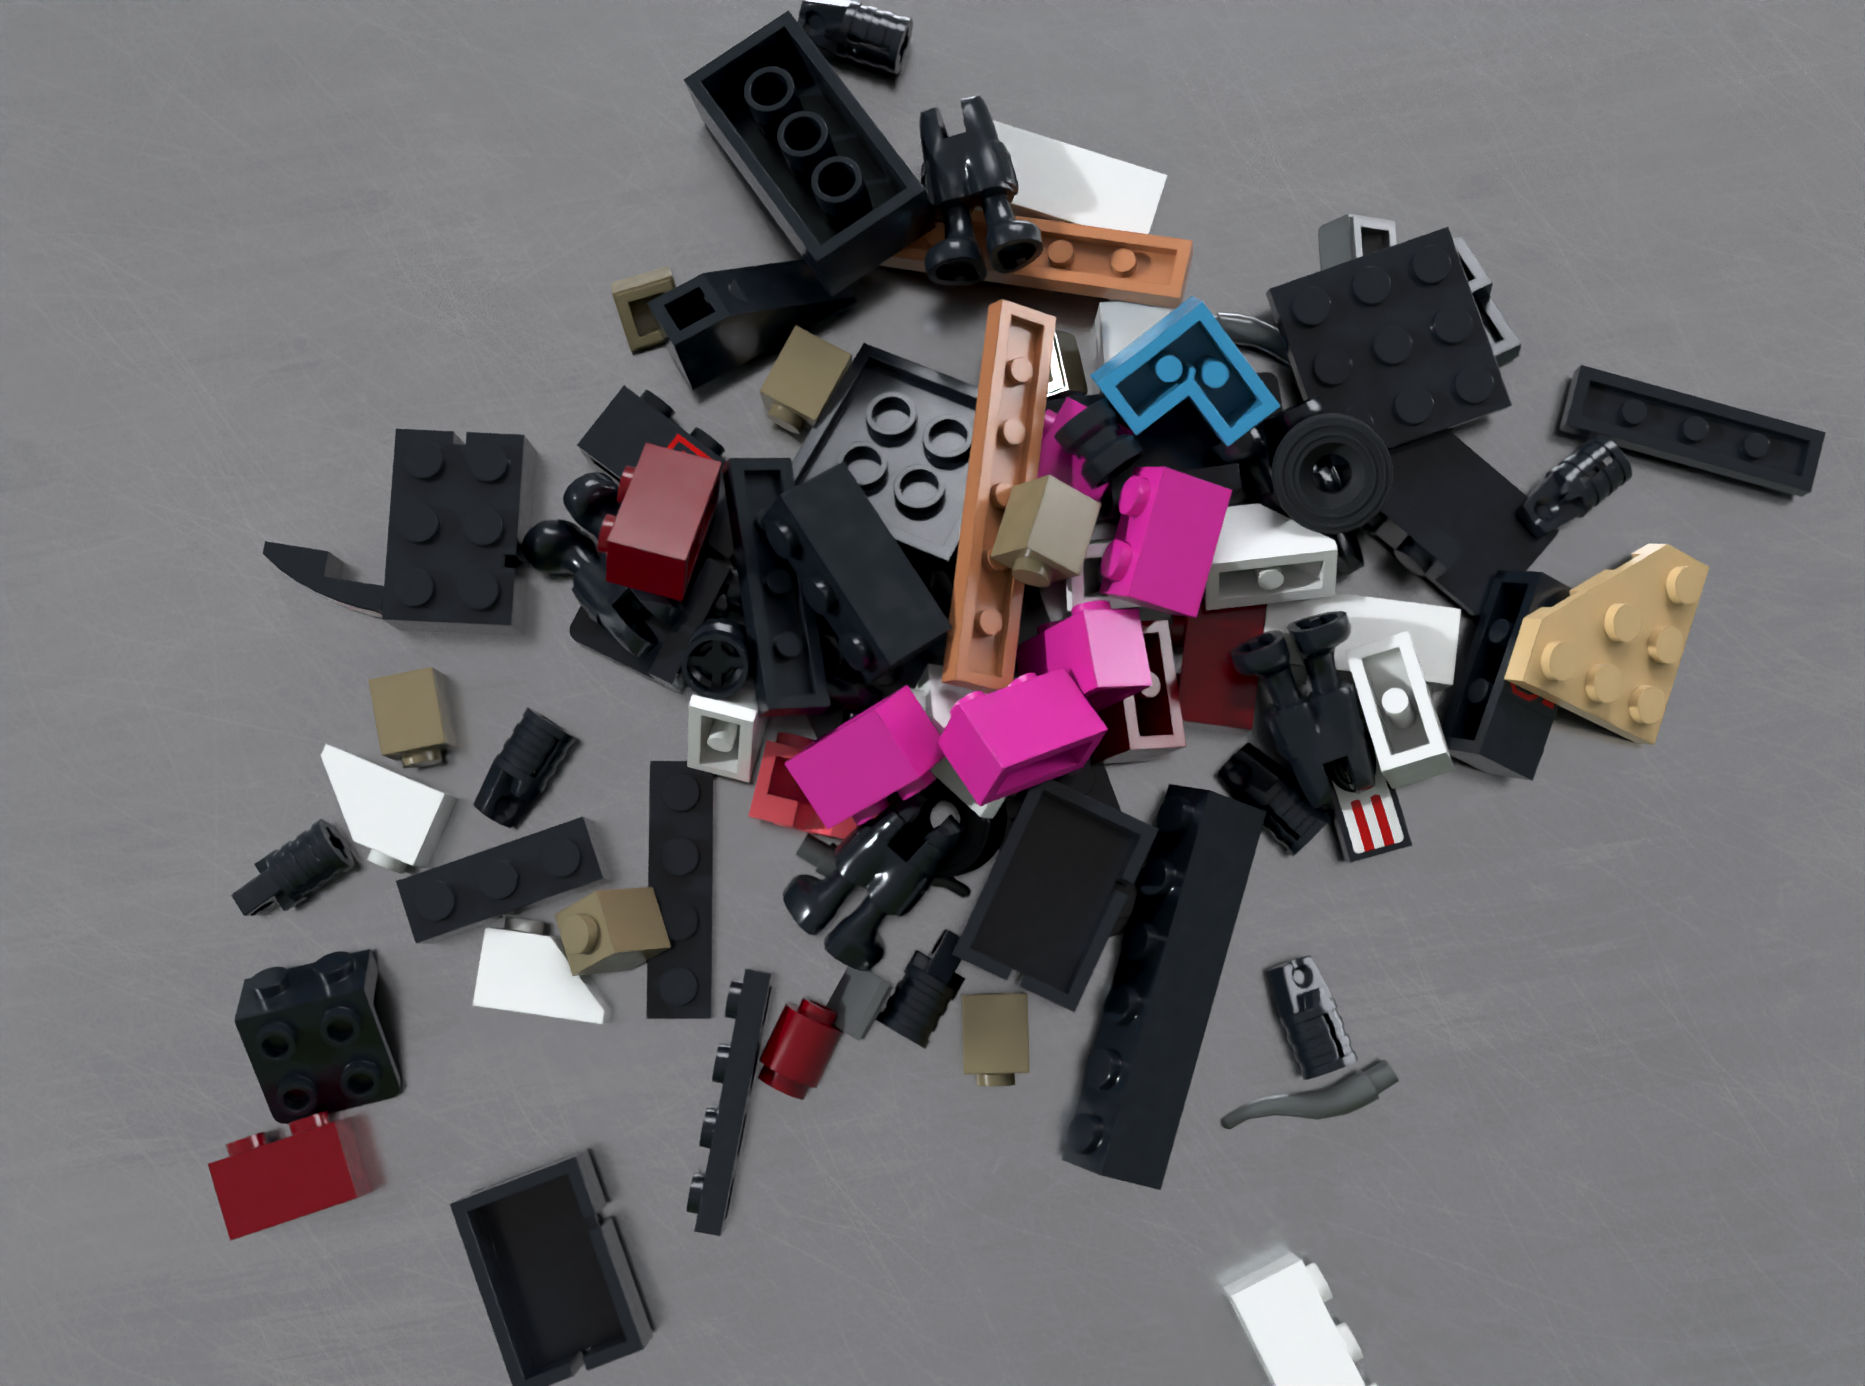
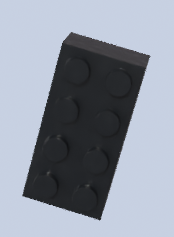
(811, 153)

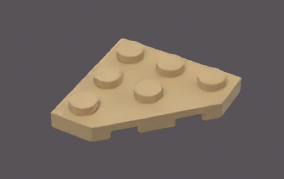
(1614, 642)

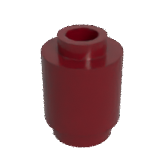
(800, 1048)

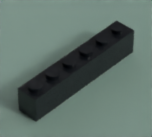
(1164, 986)

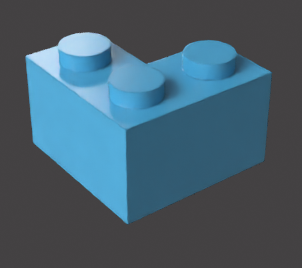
(1187, 358)

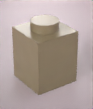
(803, 380)
(1045, 531)
(413, 716)
(612, 930)
(995, 1037)

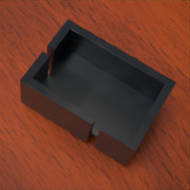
(452, 527)
(1051, 893)
(552, 1272)

